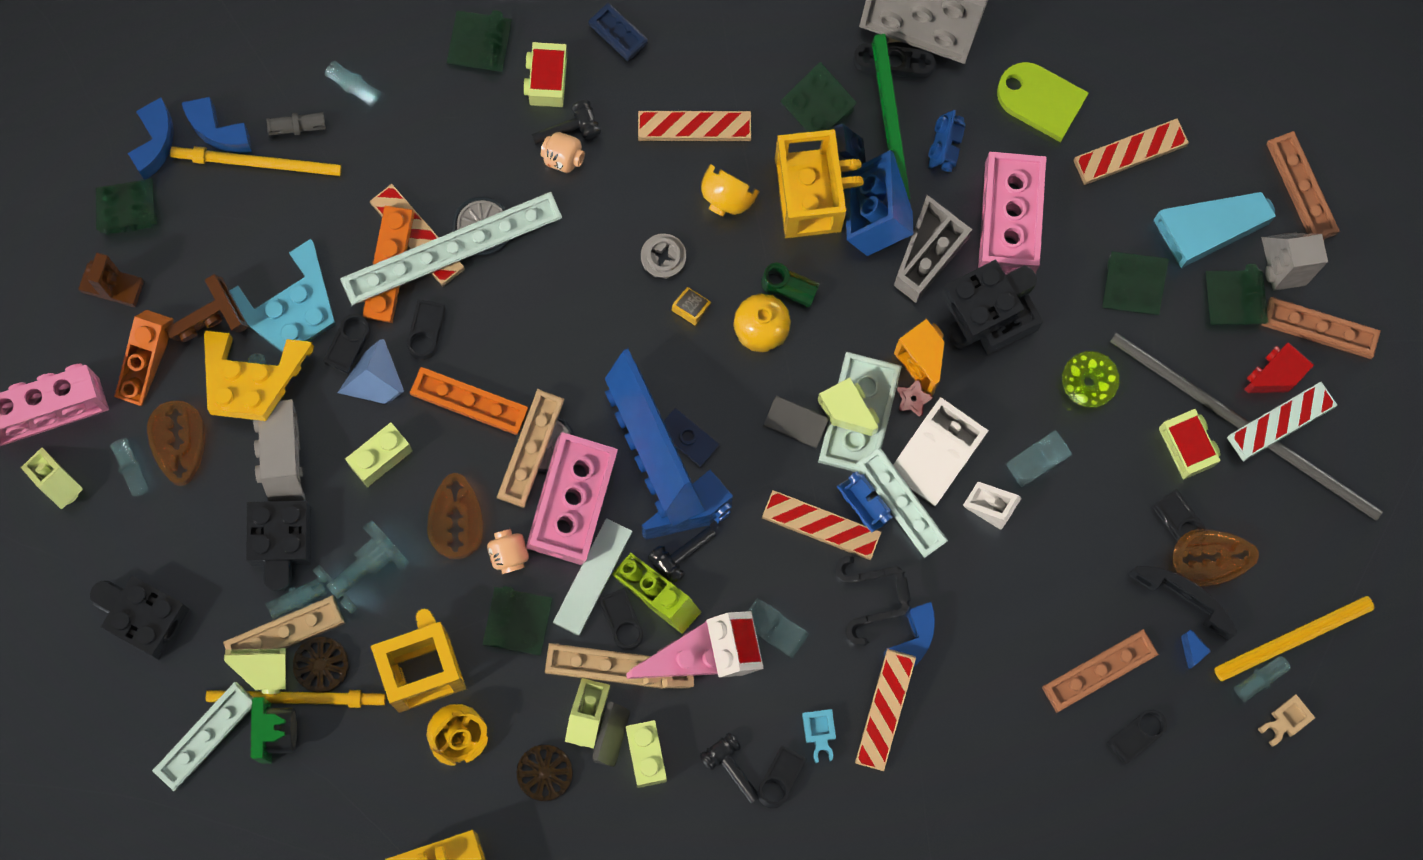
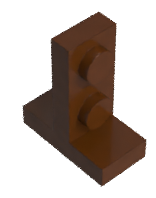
(107, 282)
(210, 314)

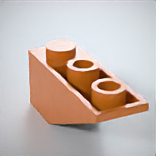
(142, 356)

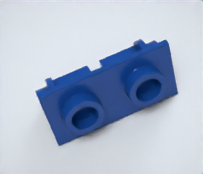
(948, 129)
(872, 512)

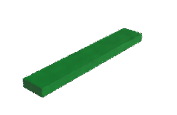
(888, 104)

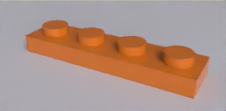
(392, 240)
(469, 401)

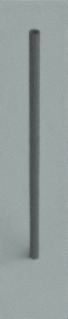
(1240, 422)

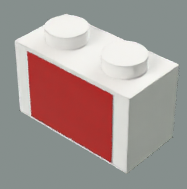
(735, 644)

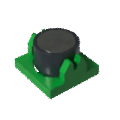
(271, 730)

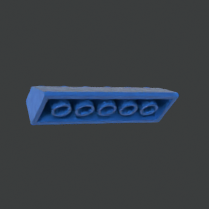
(652, 440)

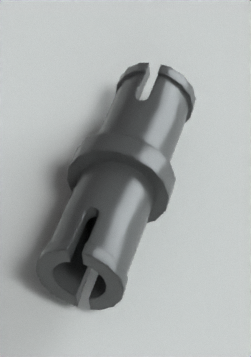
(295, 123)

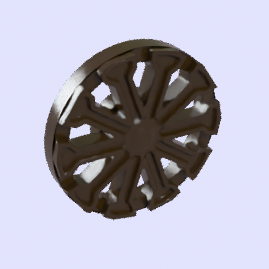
(320, 664)
(544, 773)

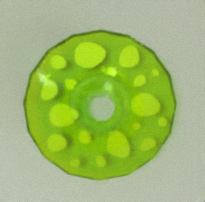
(1098, 368)

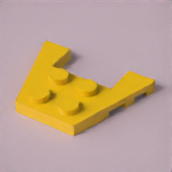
(244, 387)

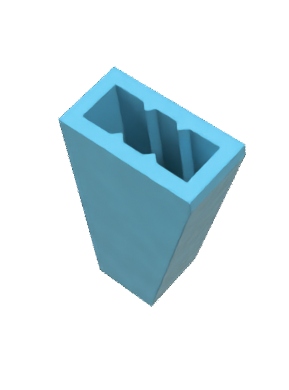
(1208, 226)

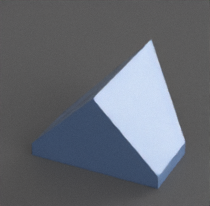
(374, 376)

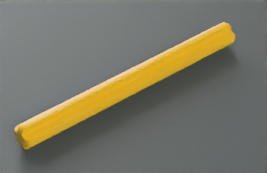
(1294, 638)

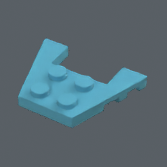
(296, 312)

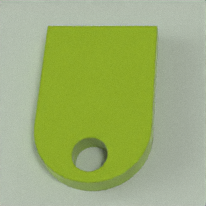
(1043, 99)

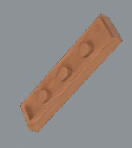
(1302, 185)
(1322, 328)
(1100, 670)

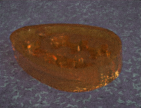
(160, 439)
(439, 523)
(1209, 542)

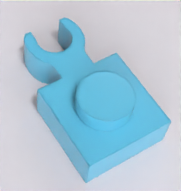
(819, 729)

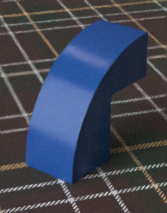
(204, 121)
(152, 155)
(922, 624)

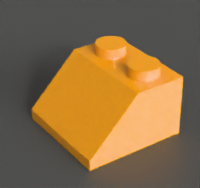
(922, 354)

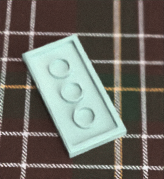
(879, 383)

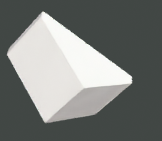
(992, 504)

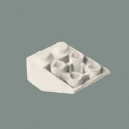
(939, 451)

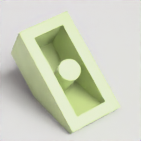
(52, 478)
(260, 667)
(587, 713)

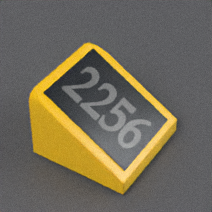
(690, 306)

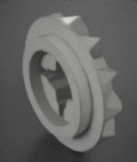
(658, 244)

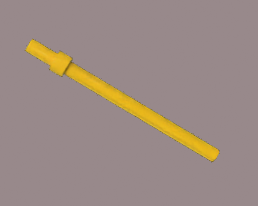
(202, 155)
(353, 699)

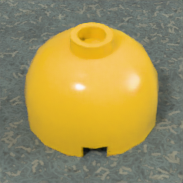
(726, 192)
(762, 322)
(456, 734)

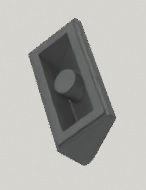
(796, 422)
(611, 734)

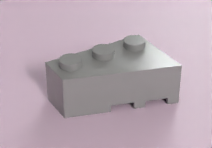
(931, 248)
(1293, 258)
(279, 454)

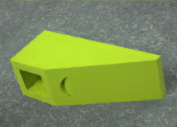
(657, 593)

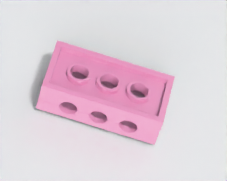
(1026, 202)
(50, 403)
(590, 491)

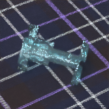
(370, 558)

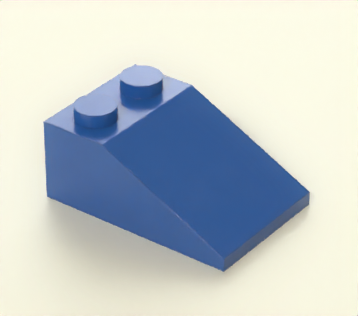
(878, 209)
(716, 503)

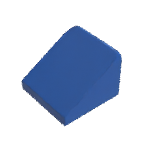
(1194, 648)

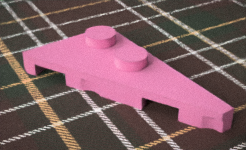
(683, 657)

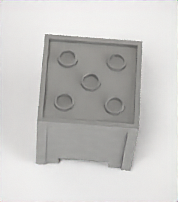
(931, 25)

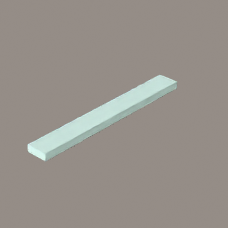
(450, 248)

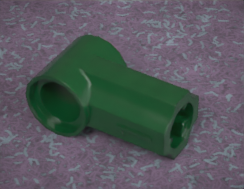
(792, 286)

